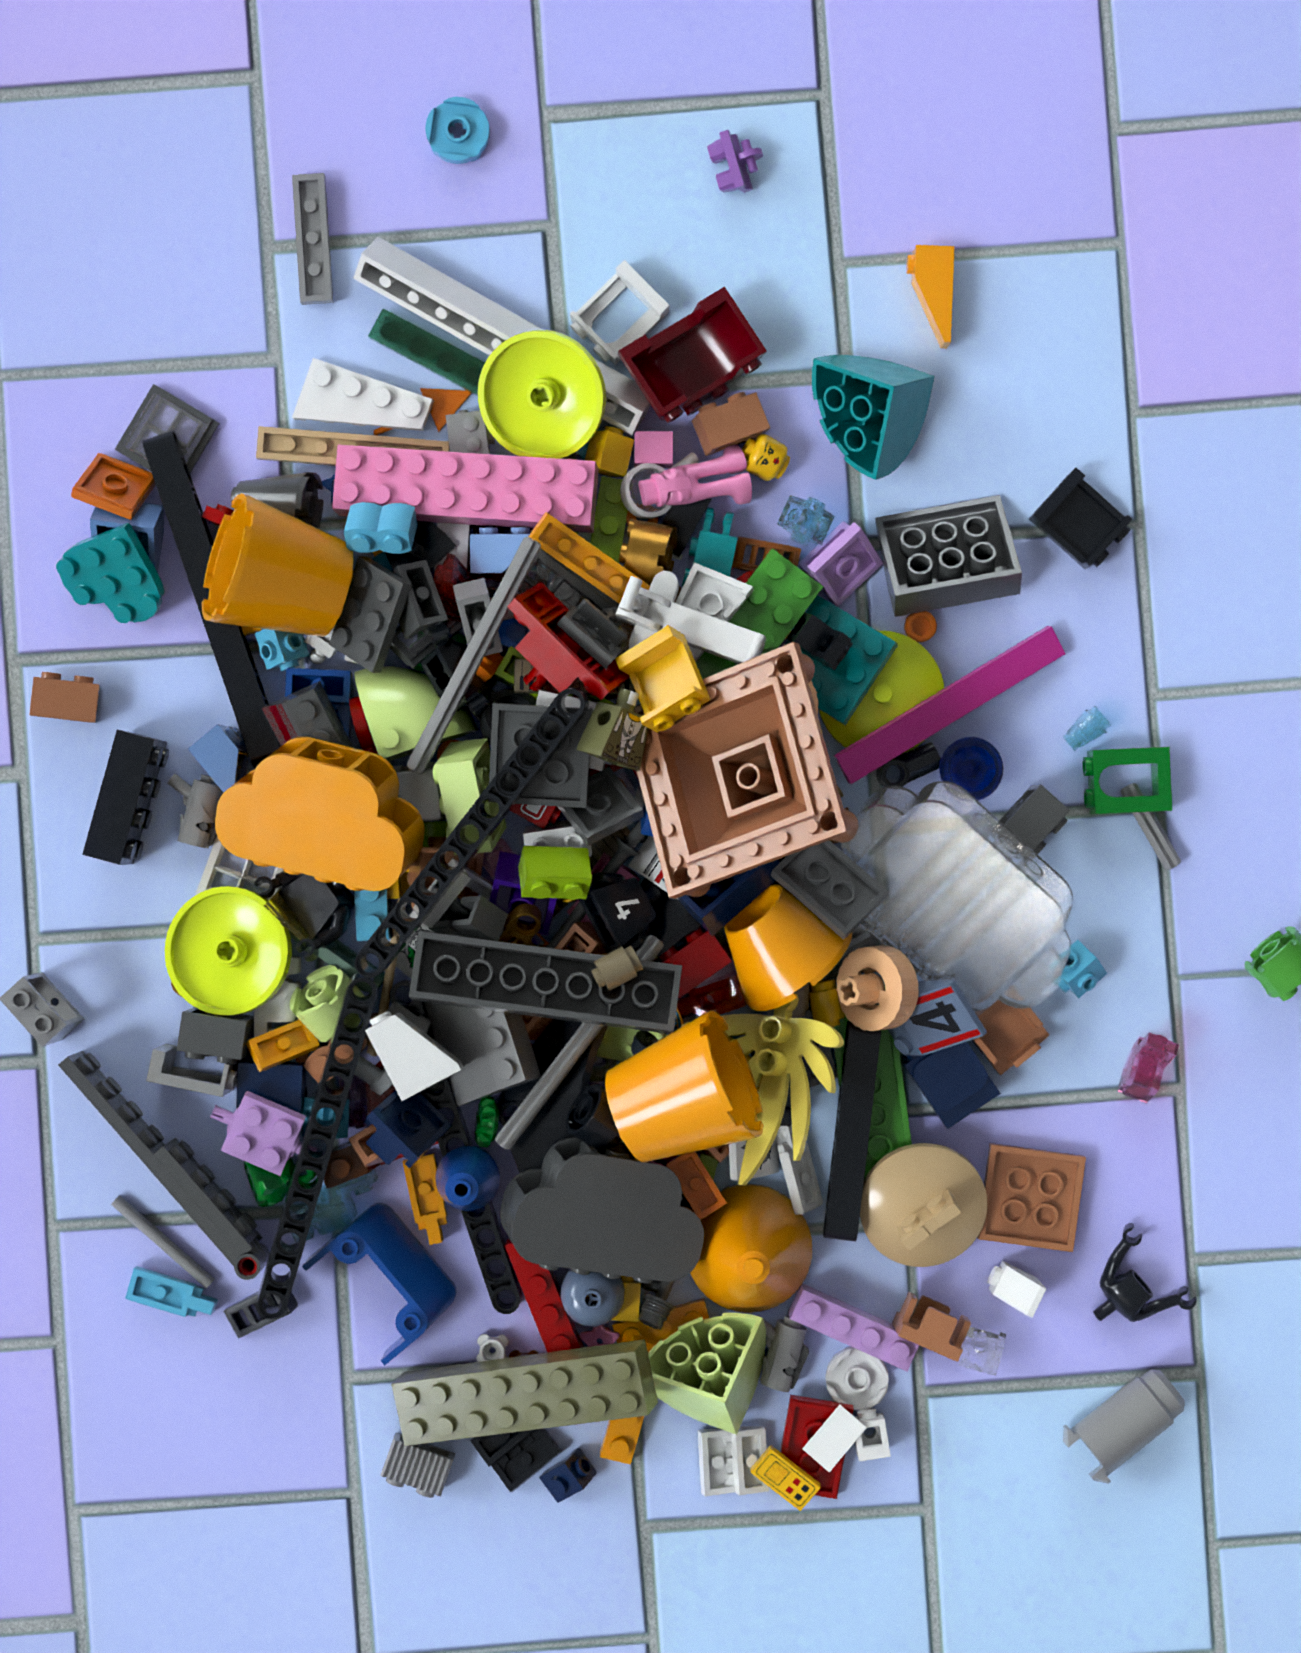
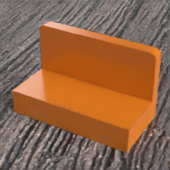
(697, 1185)

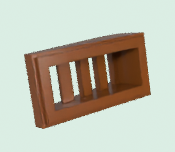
(742, 542)

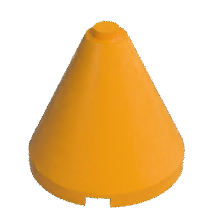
(753, 1250)

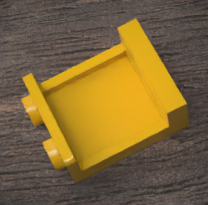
(664, 678)

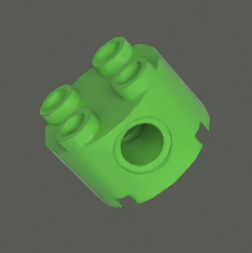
(1278, 963)

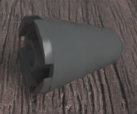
(288, 493)

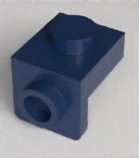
(568, 1476)

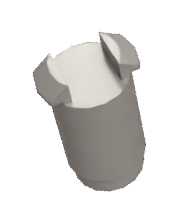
(1127, 1422)

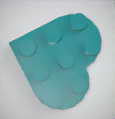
(114, 572)

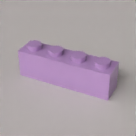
(851, 1326)

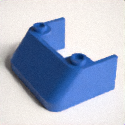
(404, 1263)

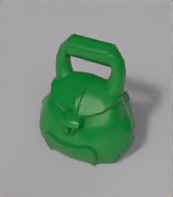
(271, 1188)

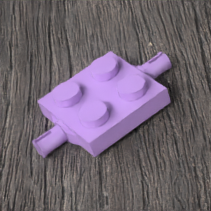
(262, 1132)

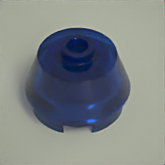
(972, 765)

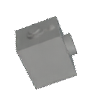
(468, 433)

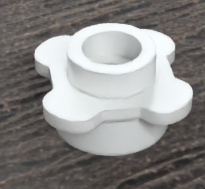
(486, 1342)

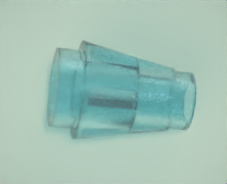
(1087, 728)

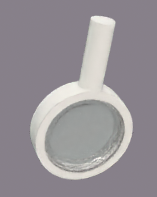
(630, 491)

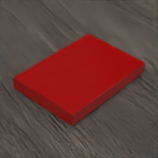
(802, 1421)

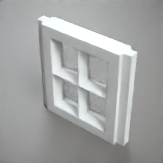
(229, 870)

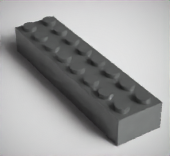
(540, 983)

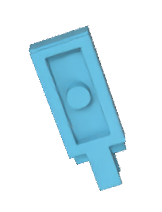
(168, 1293)

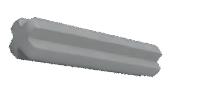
(1153, 831)

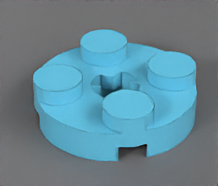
(443, 142)

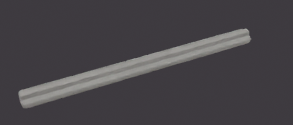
(473, 655)
(561, 1066)

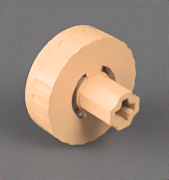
(861, 993)

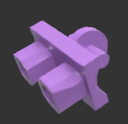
(729, 149)

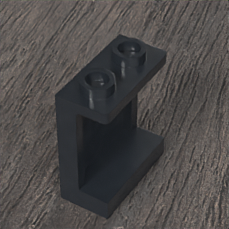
(1080, 520)

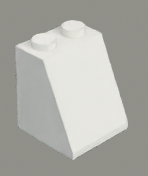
(410, 1054)

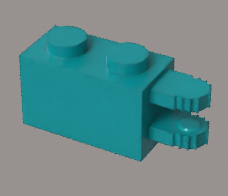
(713, 549)

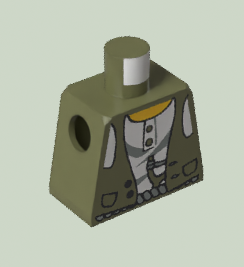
(616, 732)

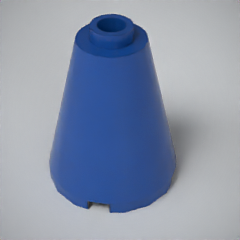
(469, 1167)

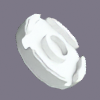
(856, 1378)

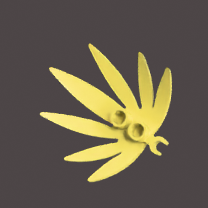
(778, 1055)

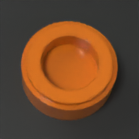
(920, 626)

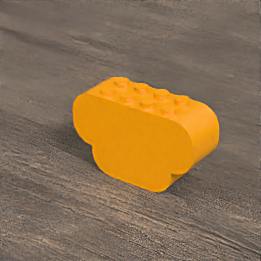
(323, 816)

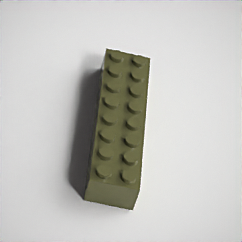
(525, 1393)

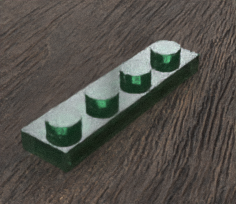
(427, 351)

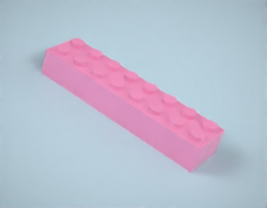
(468, 486)

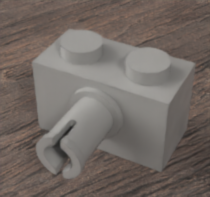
(472, 604)

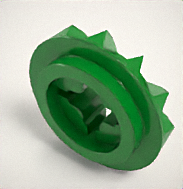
(486, 1122)

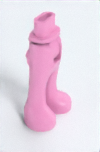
(682, 487)

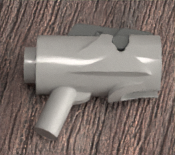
(201, 802)
(785, 1354)

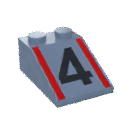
(939, 1020)

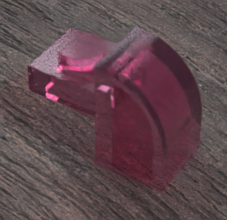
(1145, 1066)

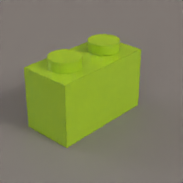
(554, 872)

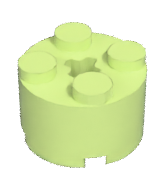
(321, 1002)

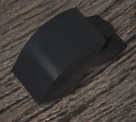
(820, 640)

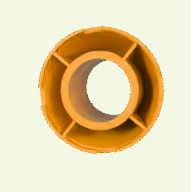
(780, 948)

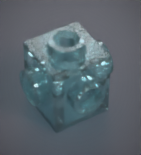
(806, 520)

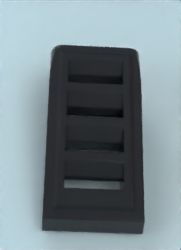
(237, 1322)

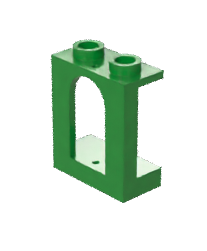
(1101, 803)

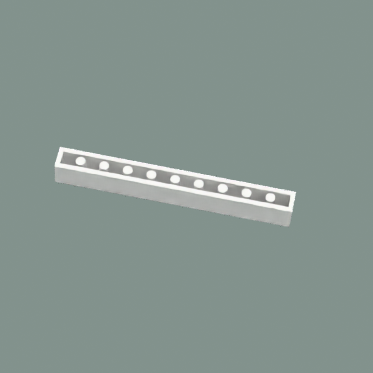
(476, 318)

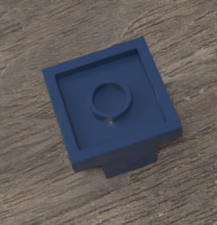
(405, 1128)

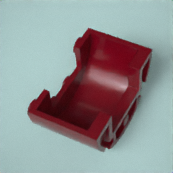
(694, 357)

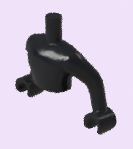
(1129, 1292)

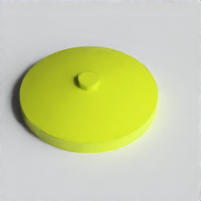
(541, 394)
(903, 683)
(227, 951)

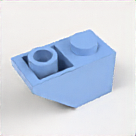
(494, 551)

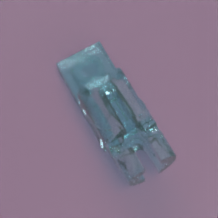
(336, 1206)

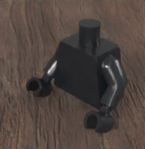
(443, 663)
(317, 905)

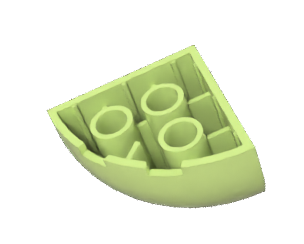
(399, 708)
(711, 1368)

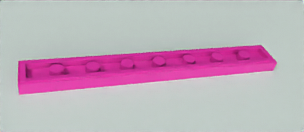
(949, 704)

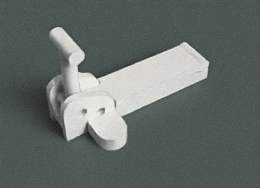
(656, 609)

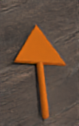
(445, 403)

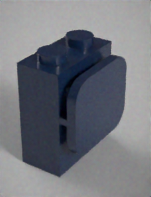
(952, 1082)
(280, 1084)

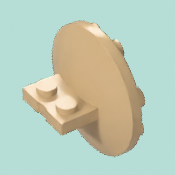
(923, 1205)

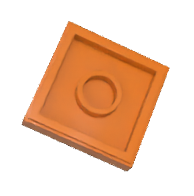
(114, 486)

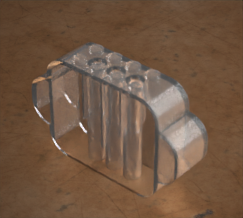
(963, 895)

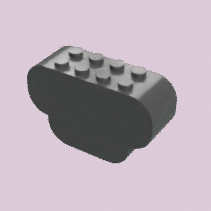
(602, 1215)

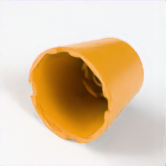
(275, 572)
(685, 1093)

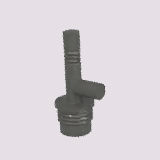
(656, 1308)

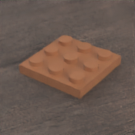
(1032, 1197)

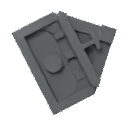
(594, 631)

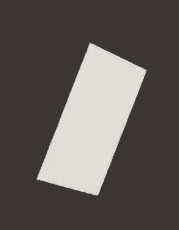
(834, 1438)

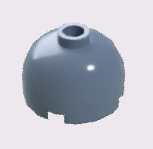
(597, 1309)

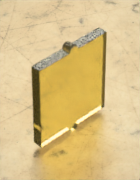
(285, 915)

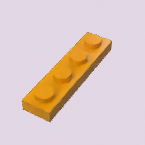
(582, 557)
(623, 1434)

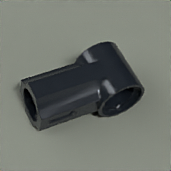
(911, 765)

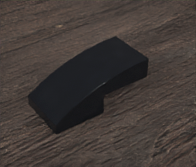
(685, 519)

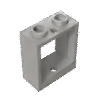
(33, 1007)

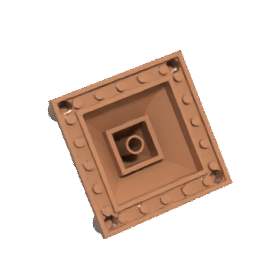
(742, 776)

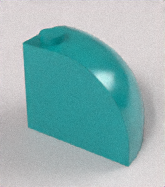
(871, 409)

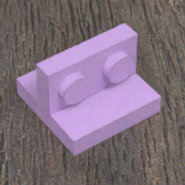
(842, 562)

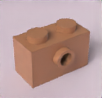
(730, 422)
(64, 699)

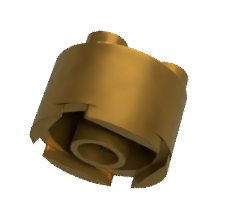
(648, 549)

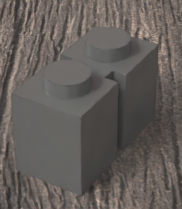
(472, 918)

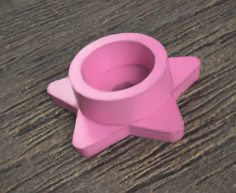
(601, 1332)

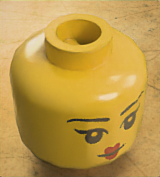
(766, 457)

